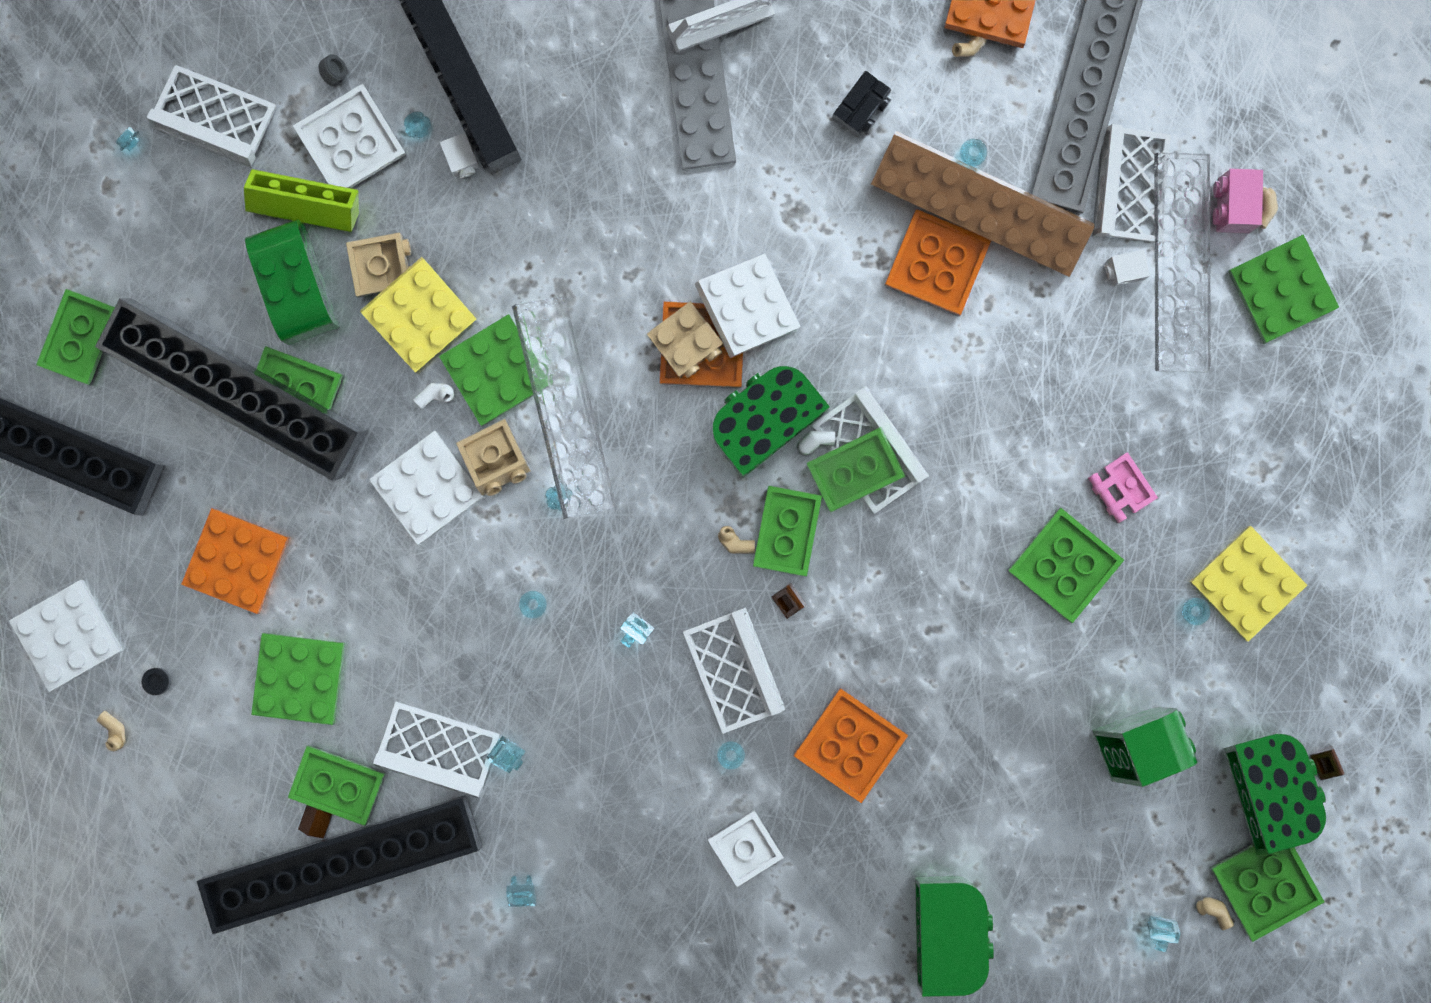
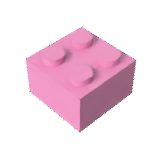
(1238, 201)

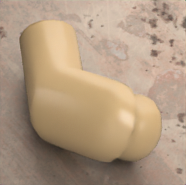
(968, 49)
(1269, 206)
(732, 542)
(115, 729)
(1215, 908)

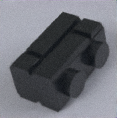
(862, 104)

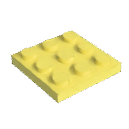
(418, 314)
(1248, 583)

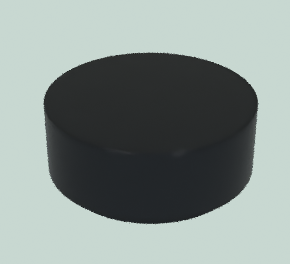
(156, 681)

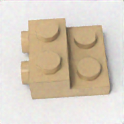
(377, 262)
(686, 340)
(493, 458)

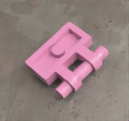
(1129, 482)

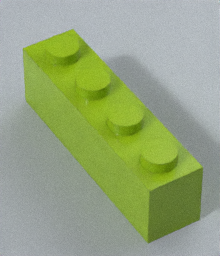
(301, 200)

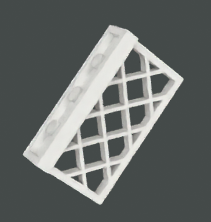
(718, 22)
(196, 132)
(1109, 177)
(877, 419)
(757, 666)
(425, 771)

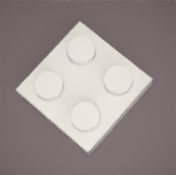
(745, 848)

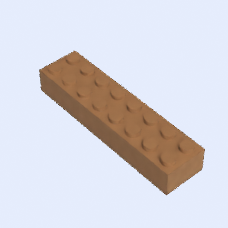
(983, 204)

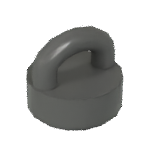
(332, 69)

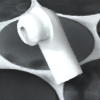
(434, 391)
(814, 439)

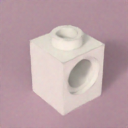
(460, 155)
(1127, 268)

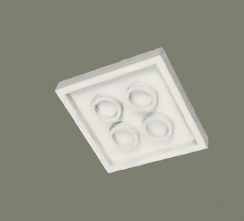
(349, 139)
(747, 305)
(426, 488)
(66, 635)

